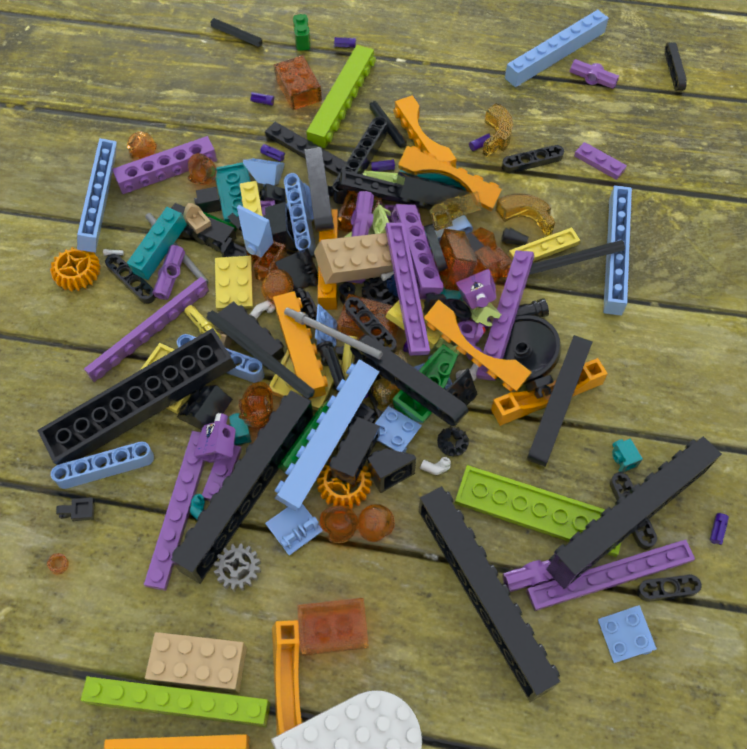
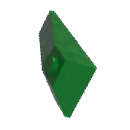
(438, 370)

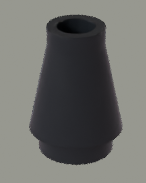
(514, 237)

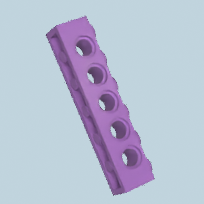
(161, 165)
(422, 258)

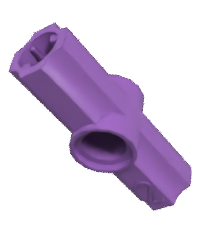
(594, 74)
(362, 216)
(165, 281)
(530, 575)

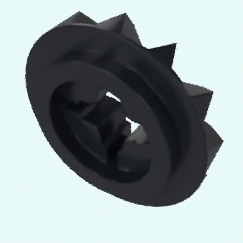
(460, 309)
(447, 447)

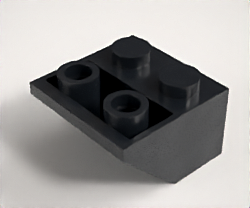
(204, 406)

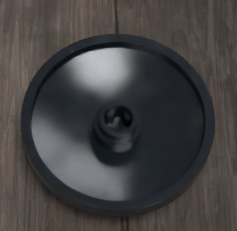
(533, 345)

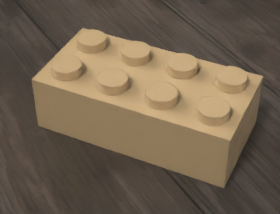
(353, 258)
(196, 662)

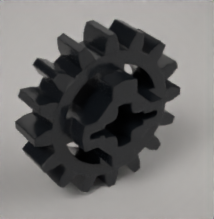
(378, 291)

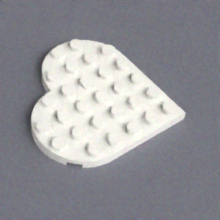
(360, 722)

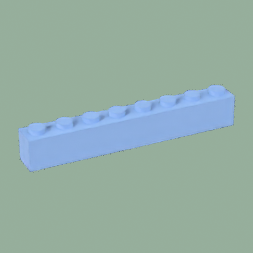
(556, 48)
(96, 196)
(618, 263)
(326, 436)

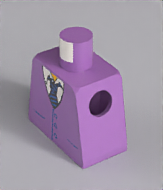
(478, 289)
(216, 440)

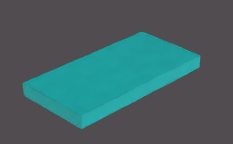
(228, 186)

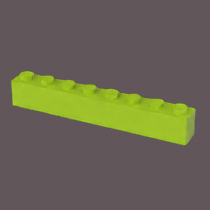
(341, 96)
(176, 701)

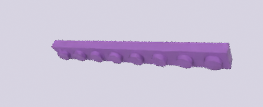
(407, 289)
(508, 307)
(145, 330)
(175, 518)
(612, 575)

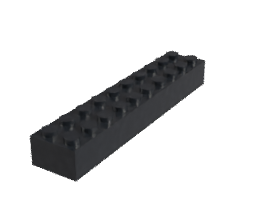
(136, 398)
(242, 488)
(631, 511)
(488, 595)

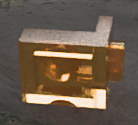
(485, 237)

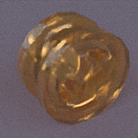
(57, 556)

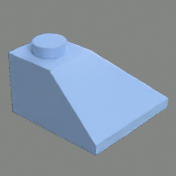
(264, 170)
(255, 231)

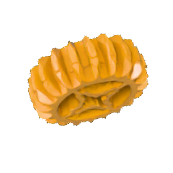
(65, 274)
(326, 487)

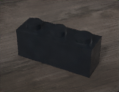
(354, 450)

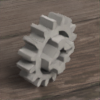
(245, 569)

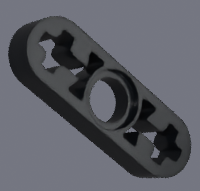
(685, 591)

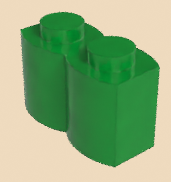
(301, 32)

